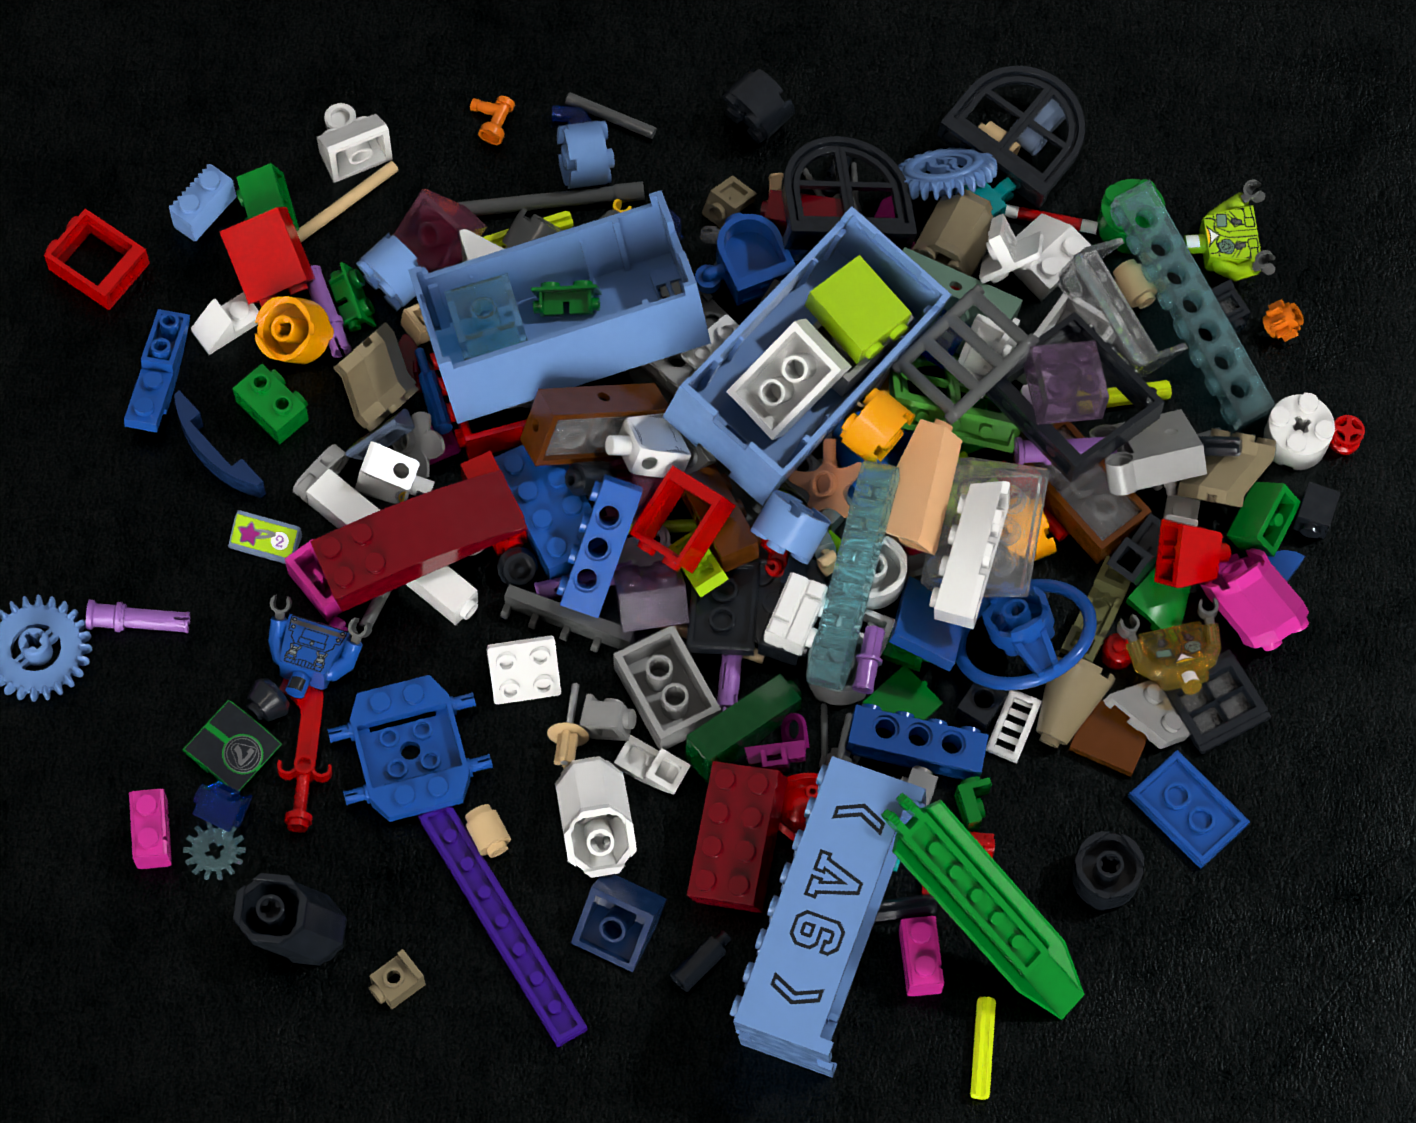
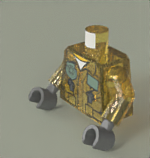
(1176, 654)

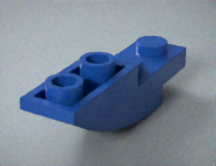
(159, 371)

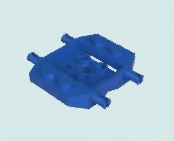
(419, 785)

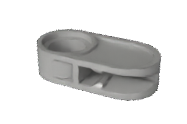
(332, 458)

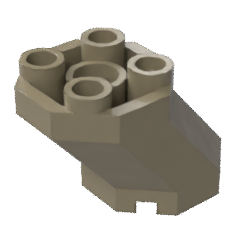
(957, 232)
(376, 378)
(1230, 476)

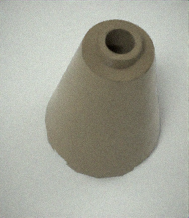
(1070, 701)

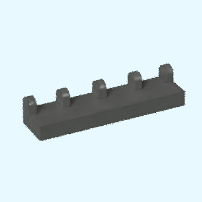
(569, 620)

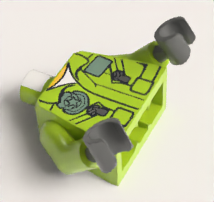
(1231, 237)

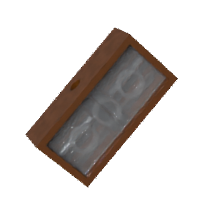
(575, 421)
(1088, 509)

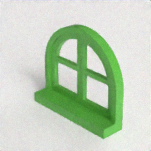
(974, 427)

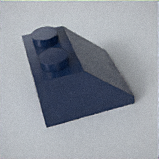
(618, 920)

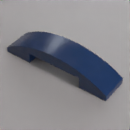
(237, 476)

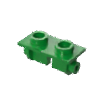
(349, 285)
(553, 296)

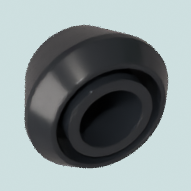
(267, 701)

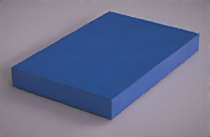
(919, 631)
(1189, 809)

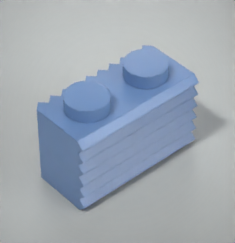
(202, 202)

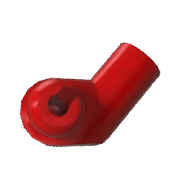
(775, 562)

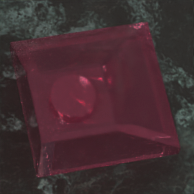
(433, 230)

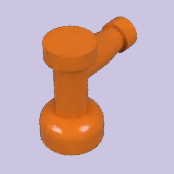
(492, 131)

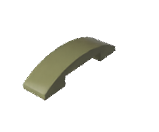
(1106, 597)

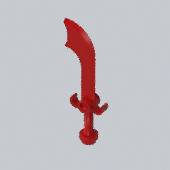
(304, 764)

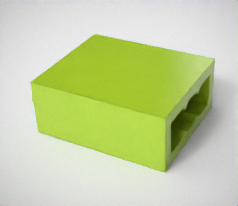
(858, 310)

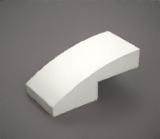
(651, 766)

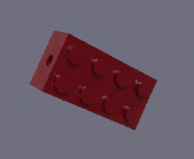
(737, 837)

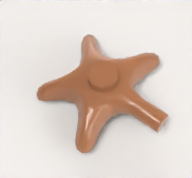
(828, 483)

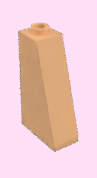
(924, 486)

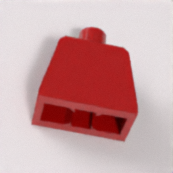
(1188, 554)

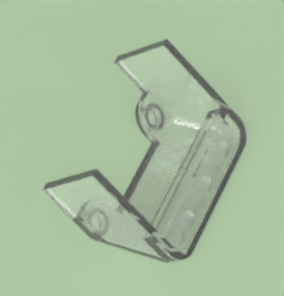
(1105, 307)

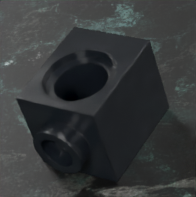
(977, 717)

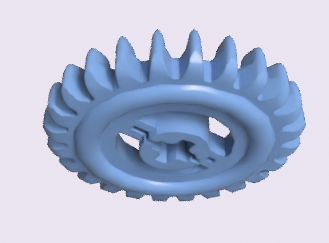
(945, 175)
(59, 626)

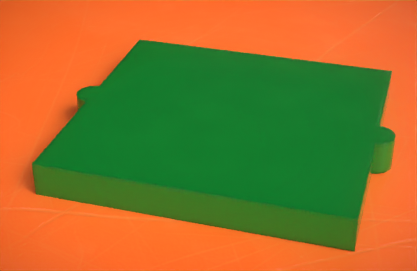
(905, 693)

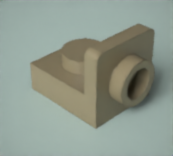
(726, 199)

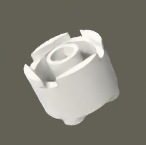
(1301, 430)
(891, 577)

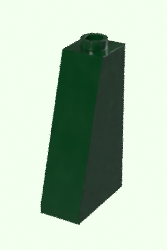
(742, 725)

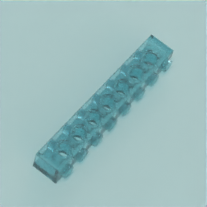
(1162, 231)

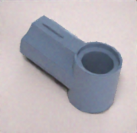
(1050, 119)

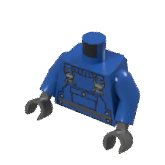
(312, 651)

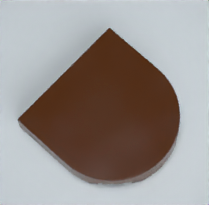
(1109, 739)

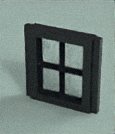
(1222, 707)

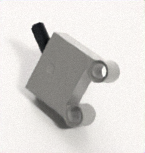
(1162, 455)

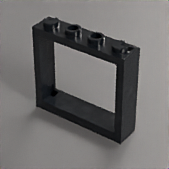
(1045, 436)

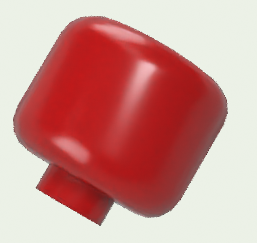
(1114, 652)

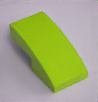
(708, 572)

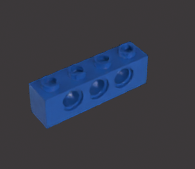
(591, 596)
(900, 751)

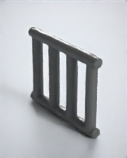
(976, 388)

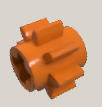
(1283, 320)

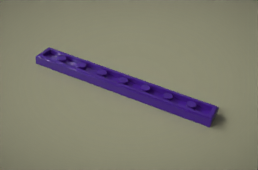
(503, 925)

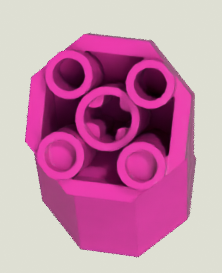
(1257, 600)

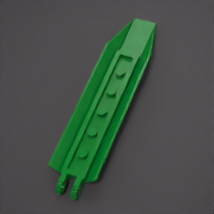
(986, 904)

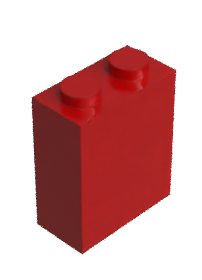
(268, 256)

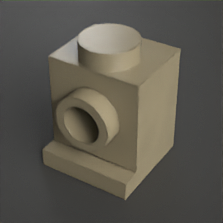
(395, 993)

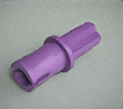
(869, 660)

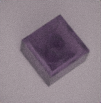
(1066, 382)
(650, 596)

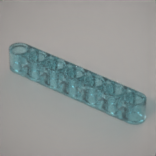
(853, 575)

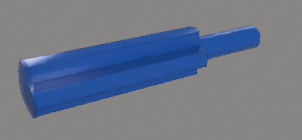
(433, 395)

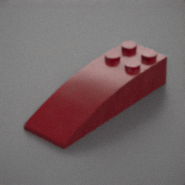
(416, 537)

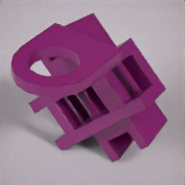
(780, 755)

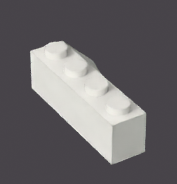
(972, 553)

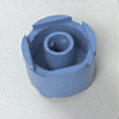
(584, 154)
(387, 268)
(790, 526)

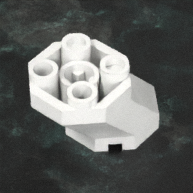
(595, 816)

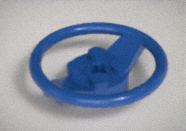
(1025, 629)

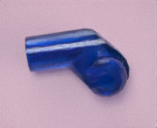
(569, 114)

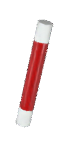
(1030, 215)

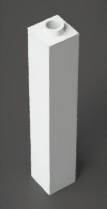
(441, 589)

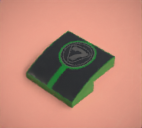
(232, 746)

